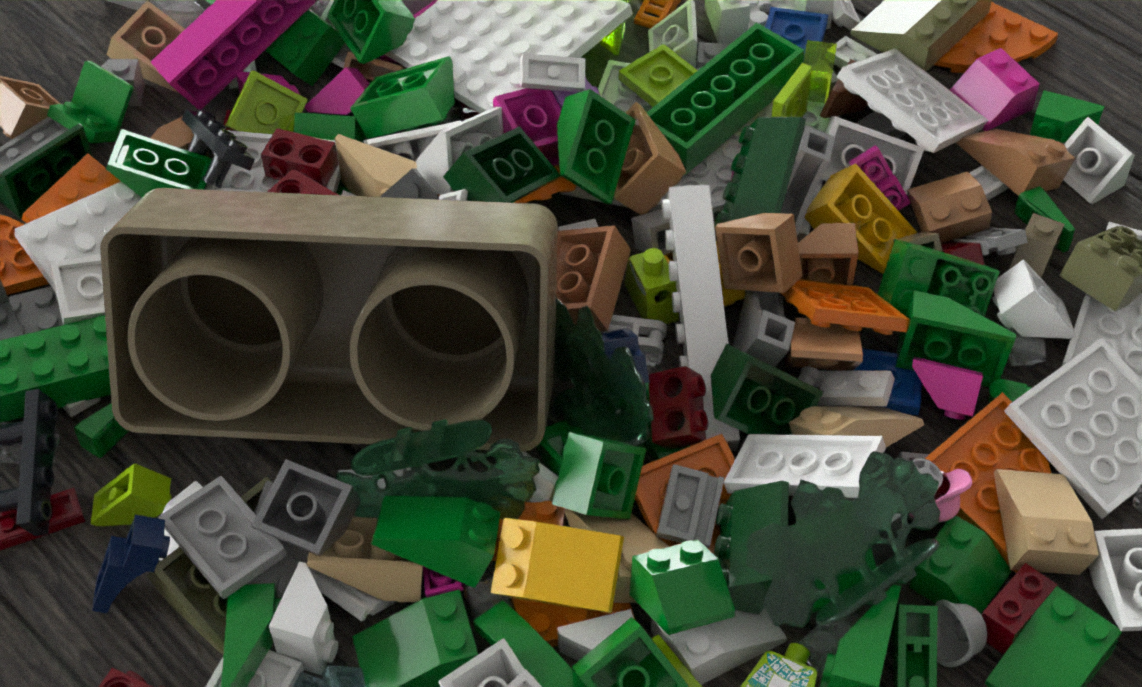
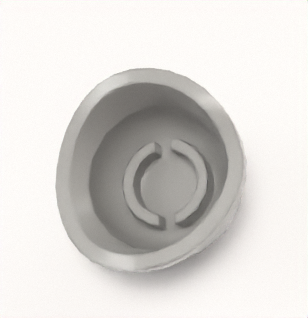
(959, 633)

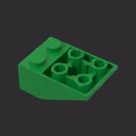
(936, 273)

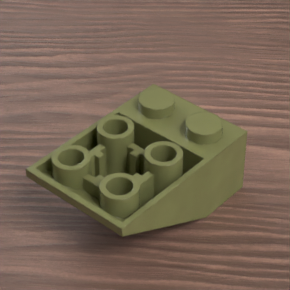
(1107, 267)

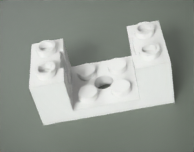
(734, 17)

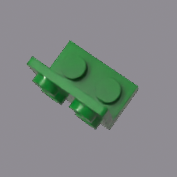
(96, 104)

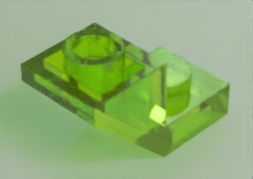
(821, 59)

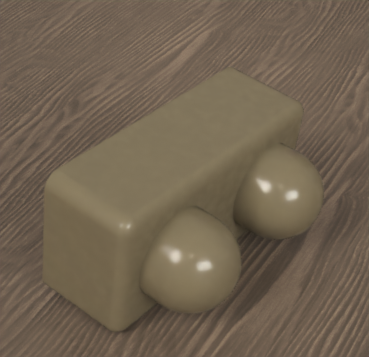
(329, 315)

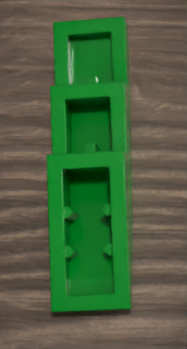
(527, 645)

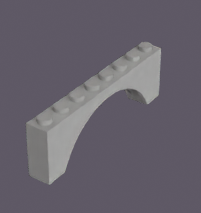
(762, 322)

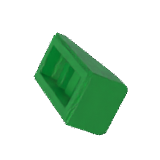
(1040, 203)
(99, 432)

